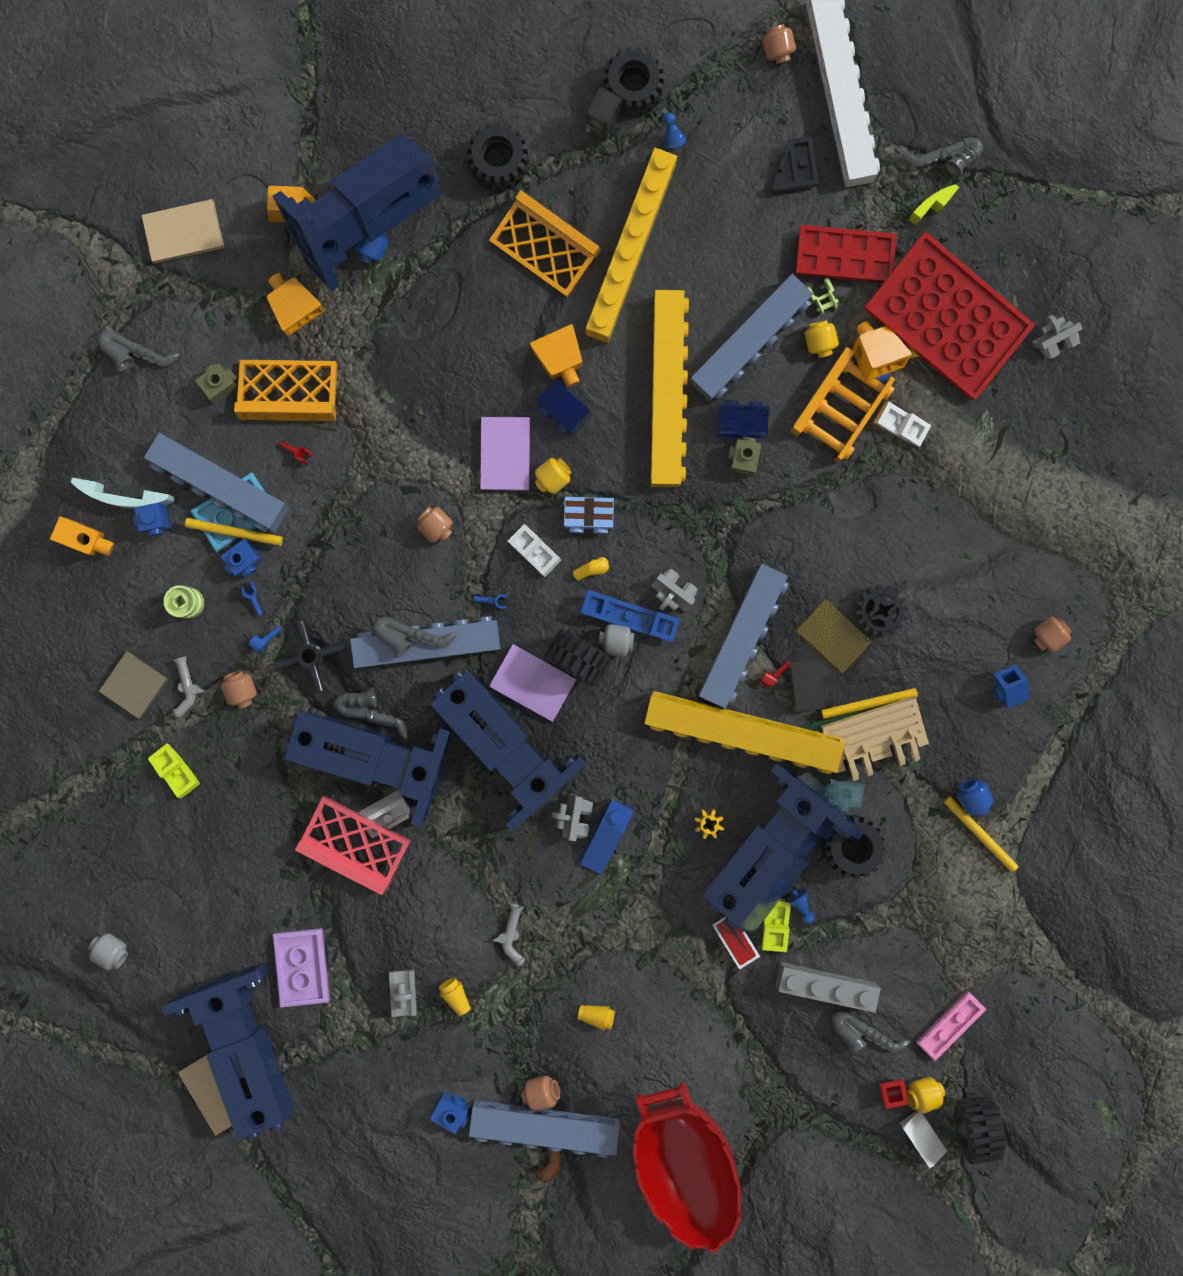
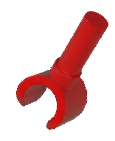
(299, 453)
(770, 679)

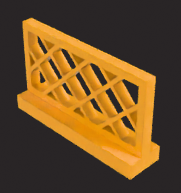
(555, 225)
(281, 409)

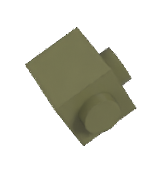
(217, 382)
(744, 456)

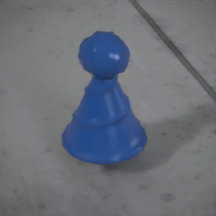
(673, 136)
(798, 900)

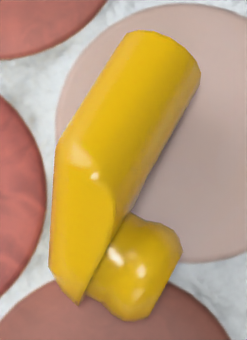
(593, 567)

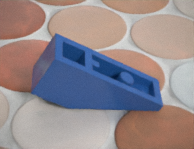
(607, 836)

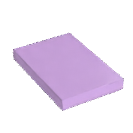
(505, 453)
(532, 682)
(301, 967)

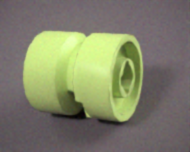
(183, 602)

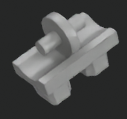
(1054, 332)
(671, 594)
(569, 817)
(403, 993)

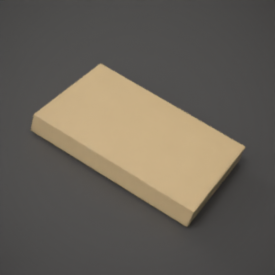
(183, 231)
(205, 1093)

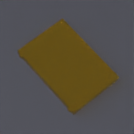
(834, 636)

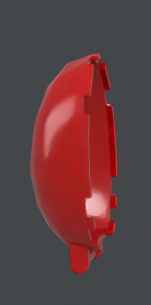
(686, 1170)

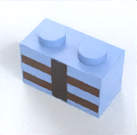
(588, 514)

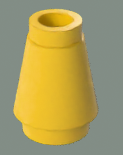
(454, 995)
(597, 1016)

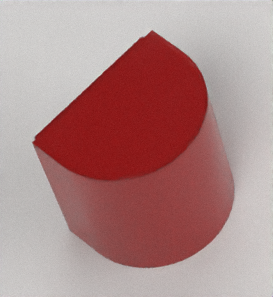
(893, 1094)

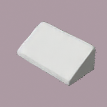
(387, 812)
(923, 1138)

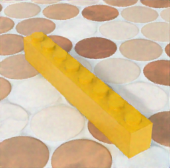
(631, 245)
(668, 388)
(745, 732)

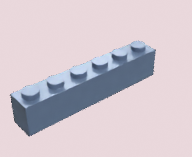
(751, 338)
(216, 482)
(743, 635)
(470, 639)
(544, 1128)

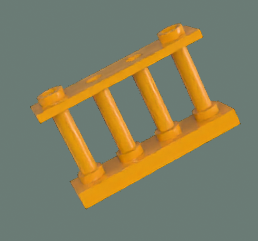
(819, 404)

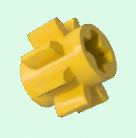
(716, 826)

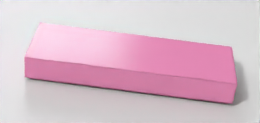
(951, 1025)

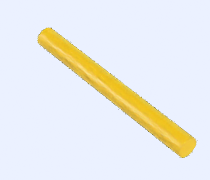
(233, 531)
(868, 703)
(980, 834)

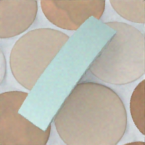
(95, 491)

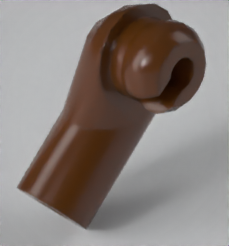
(553, 1166)

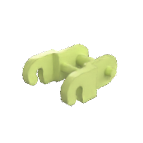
(820, 308)

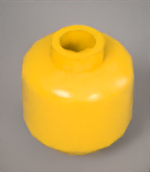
(821, 338)
(552, 475)
(925, 1095)

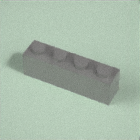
(827, 987)

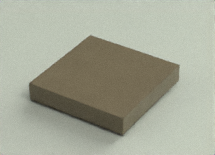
(133, 685)

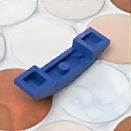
(630, 615)

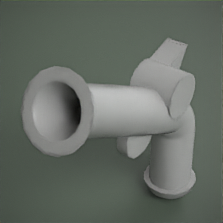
(186, 687)
(511, 934)

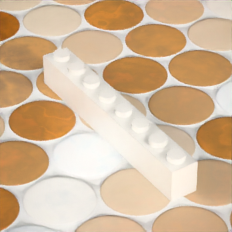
(843, 92)

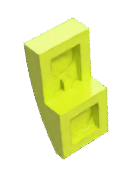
(936, 202)
(174, 771)
(776, 928)

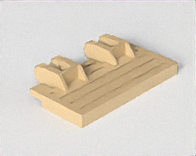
(877, 730)

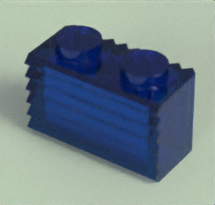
(563, 408)
(743, 420)

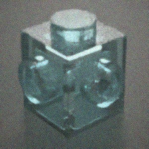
(845, 794)

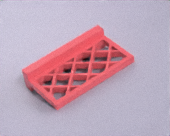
(348, 865)

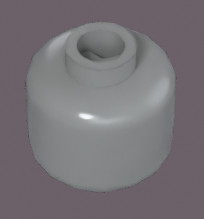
(616, 640)
(108, 952)

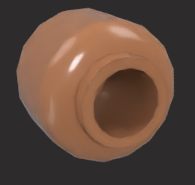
(779, 44)
(434, 525)
(1052, 634)
(238, 689)
(541, 1093)

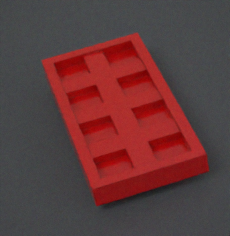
(845, 254)

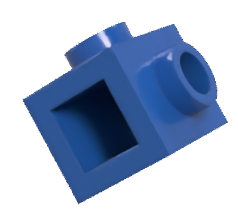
(152, 519)
(241, 559)
(1011, 686)
(451, 1112)

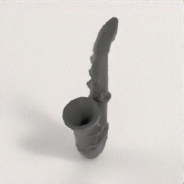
(961, 155)
(119, 348)
(395, 633)
(357, 704)
(852, 1029)

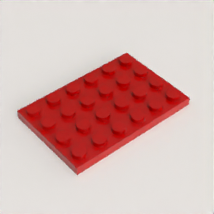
(949, 316)

